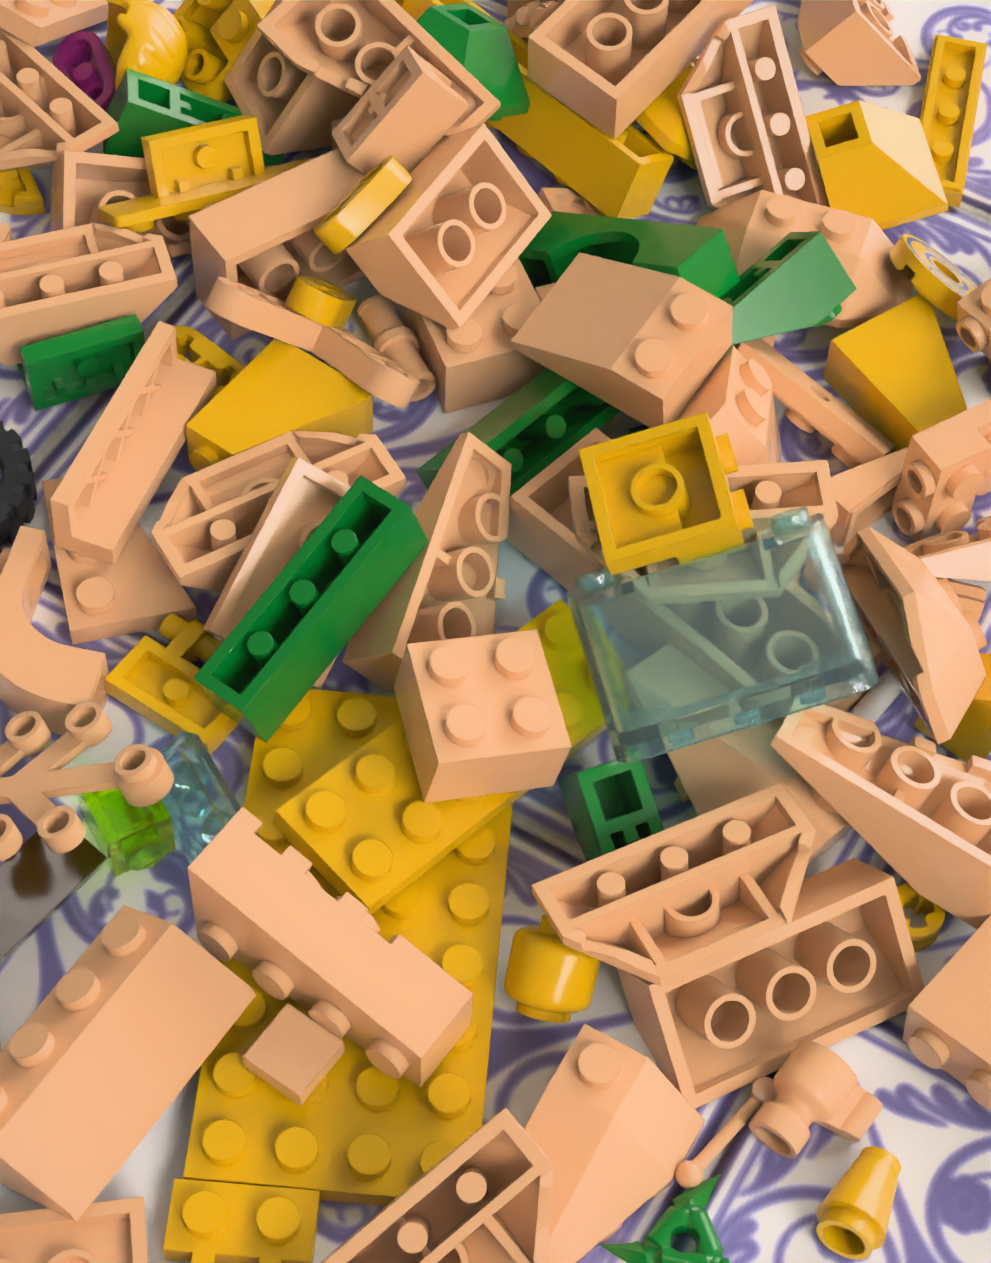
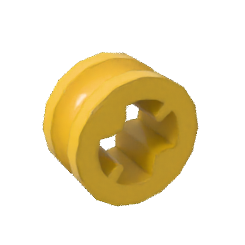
(934, 916)

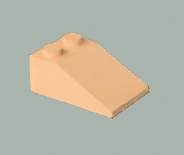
(628, 336)

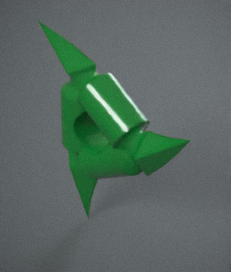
(683, 1217)

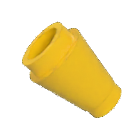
(860, 1205)

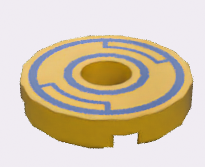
(933, 273)

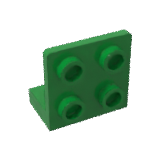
(80, 361)

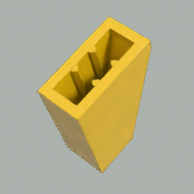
(896, 372)
(277, 395)

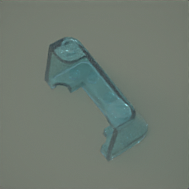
(722, 639)

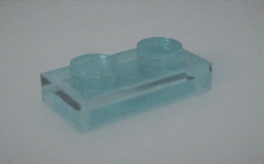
(199, 797)

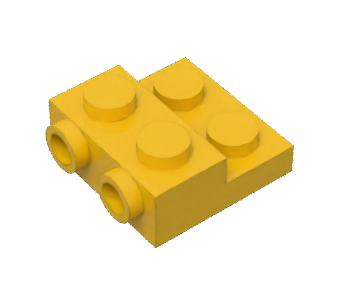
(665, 494)

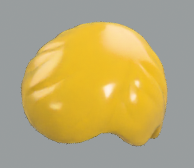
(145, 40)

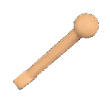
(690, 1172)

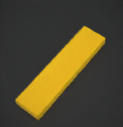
(951, 108)

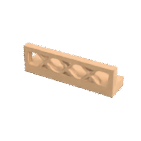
(129, 449)

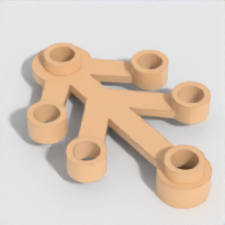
(136, 771)

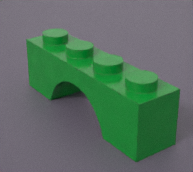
(680, 250)

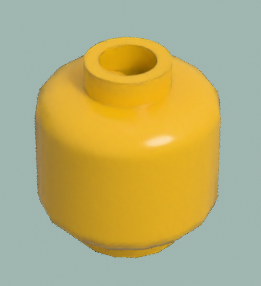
(547, 976)

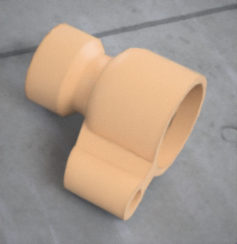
(811, 1089)

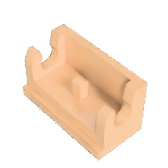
(399, 115)

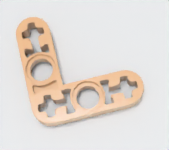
(332, 344)

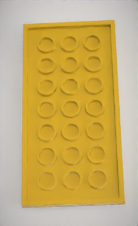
(359, 1129)

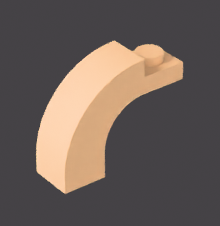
(34, 669)

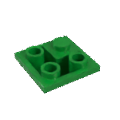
(483, 50)

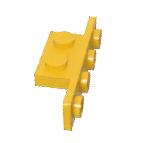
(195, 170)

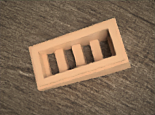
(865, 494)

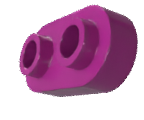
(88, 65)

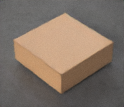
(293, 1054)

